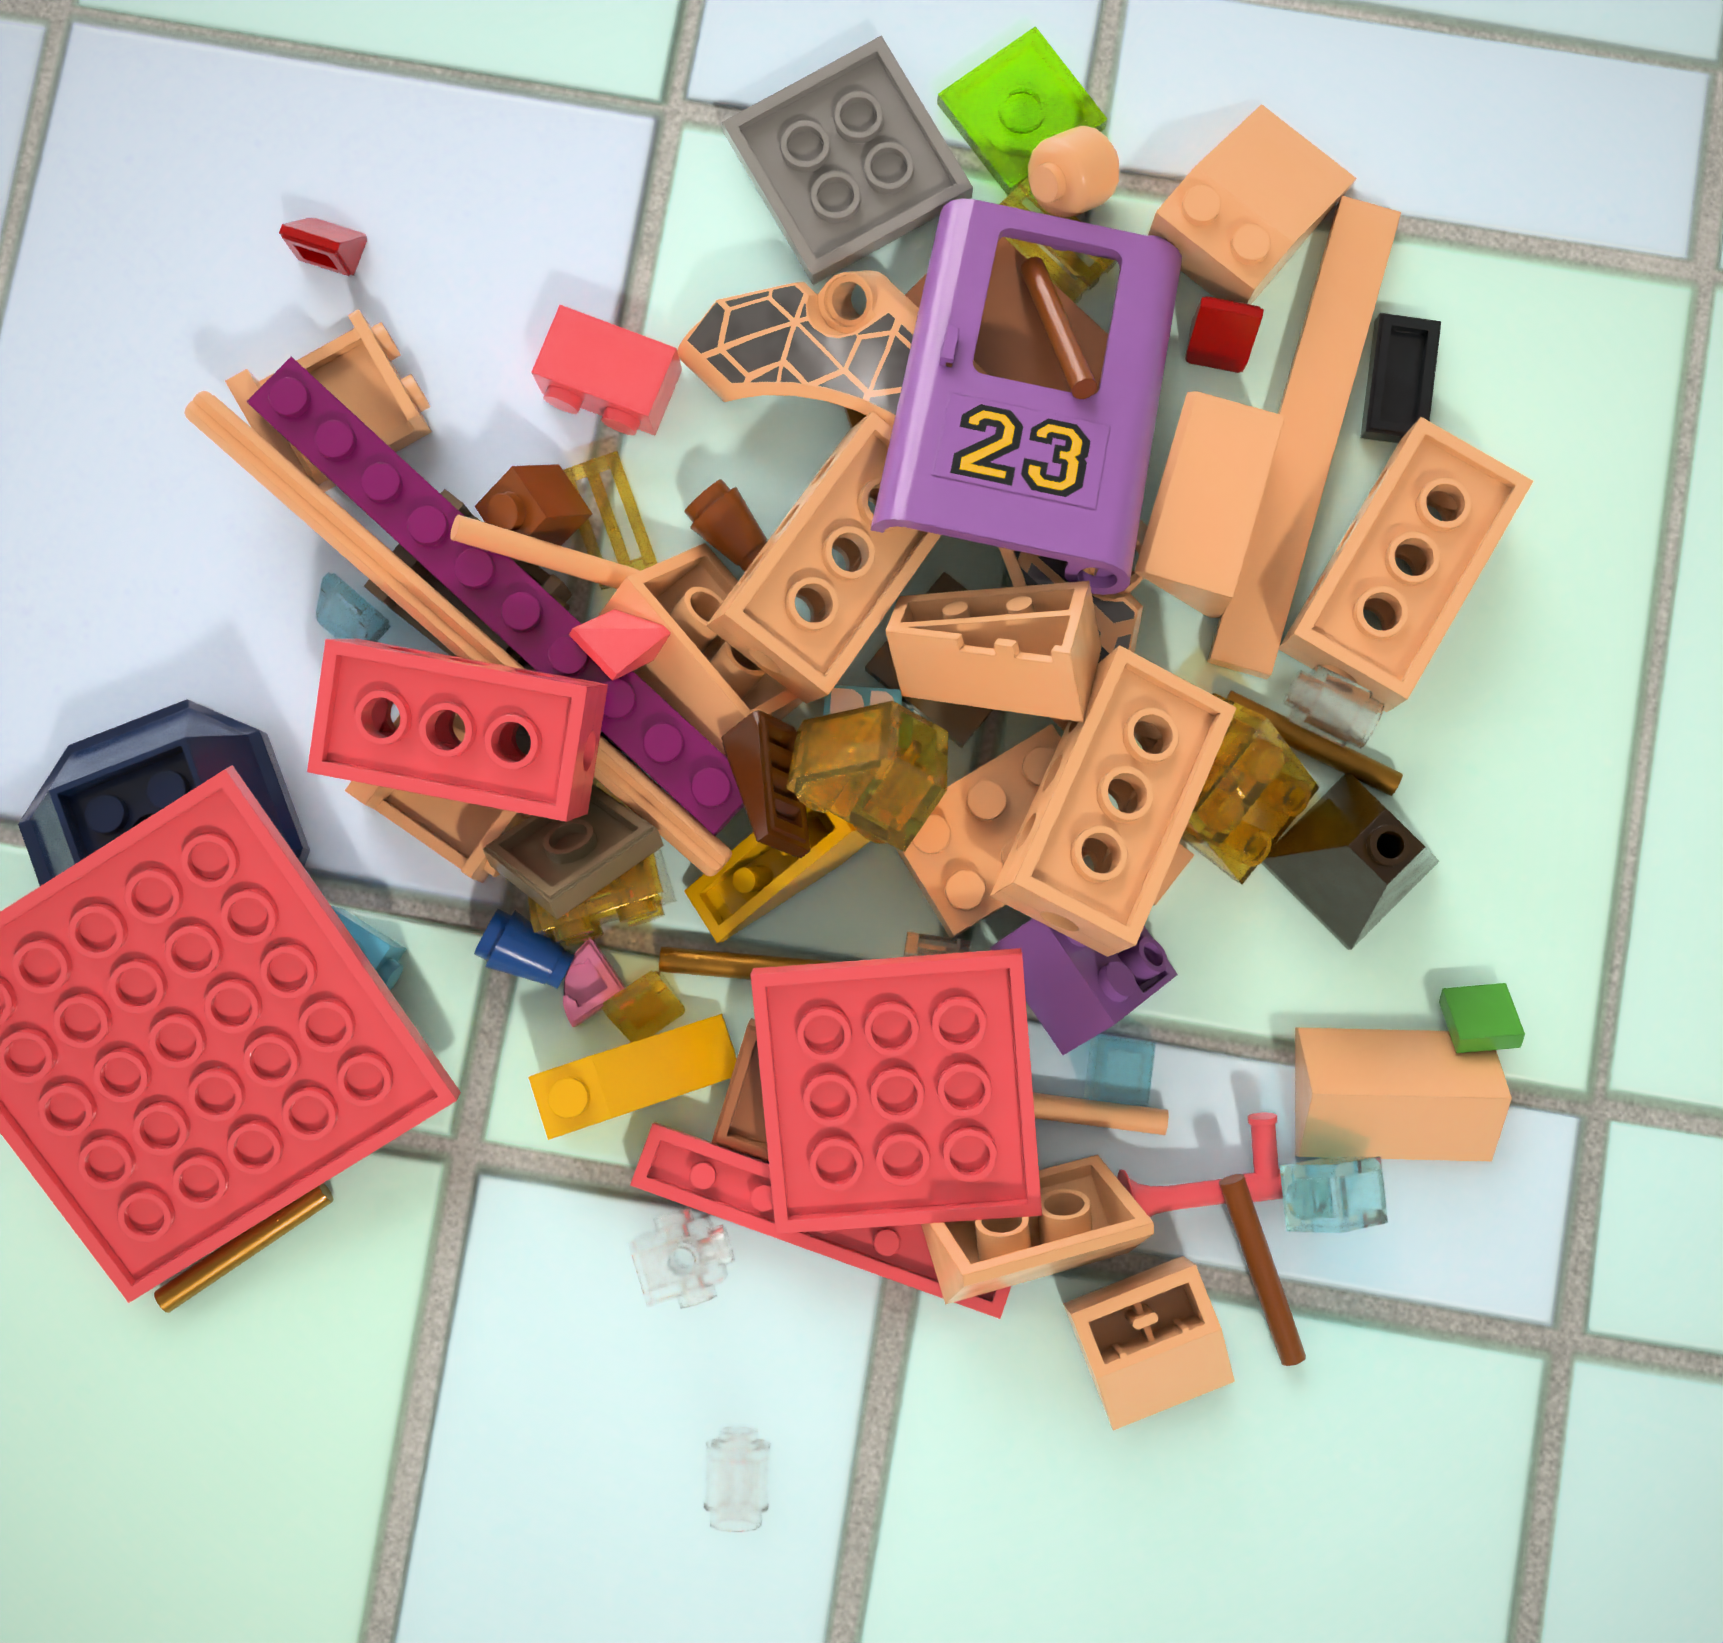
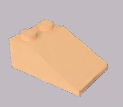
(1250, 206)

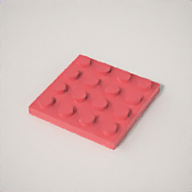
(897, 1091)

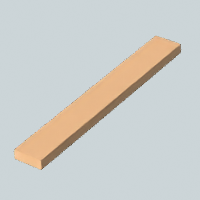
(1313, 412)

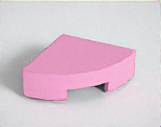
(588, 983)

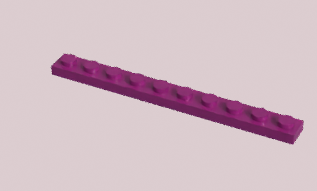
(494, 589)

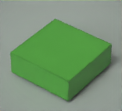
(1481, 1018)

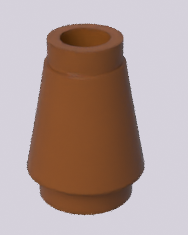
(727, 523)

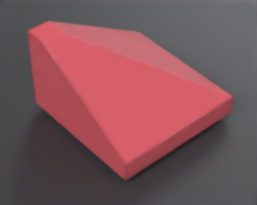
(620, 641)

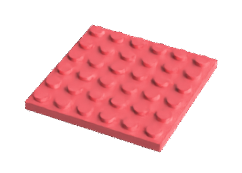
(195, 1037)

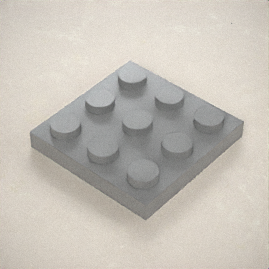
(847, 159)

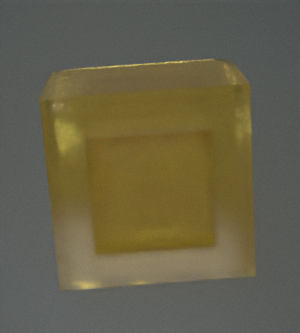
(644, 1006)

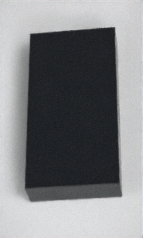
(1399, 376)

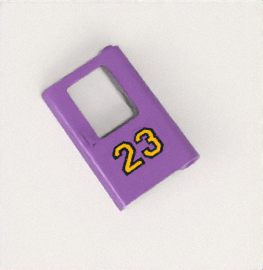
(1021, 458)

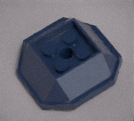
(138, 769)

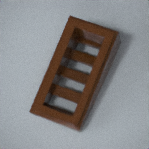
(760, 761)

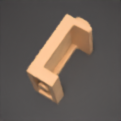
(363, 378)
(445, 825)

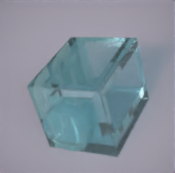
(1333, 1194)

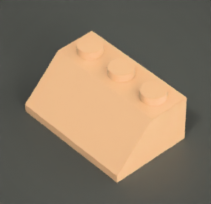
(697, 668)

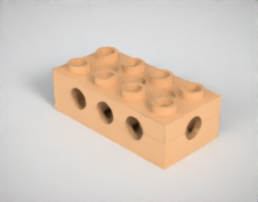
(1445, 557)
(798, 562)
(1154, 795)

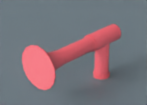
(1262, 1184)

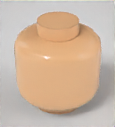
(1073, 171)

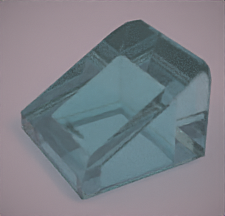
(347, 613)
(1119, 1070)

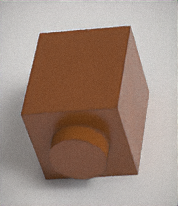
(535, 503)

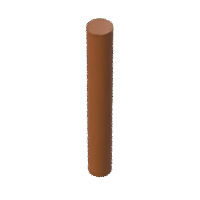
(1058, 328)
(1262, 1269)

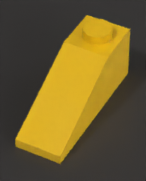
(764, 877)
(633, 1076)

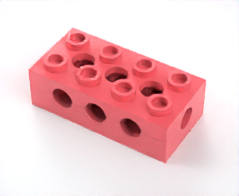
(423, 756)

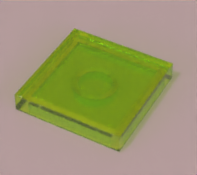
(1015, 104)

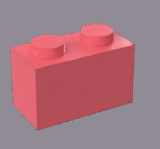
(606, 372)

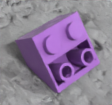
(1079, 989)

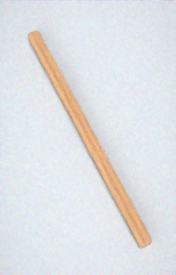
(436, 613)

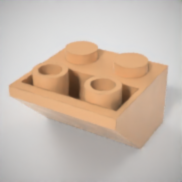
(1151, 1341)

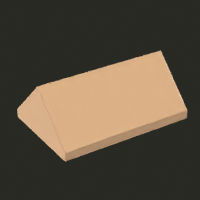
(1209, 500)
(1396, 1096)
(1082, 1222)

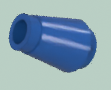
(516, 950)

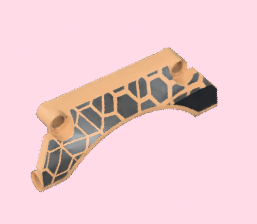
(823, 350)

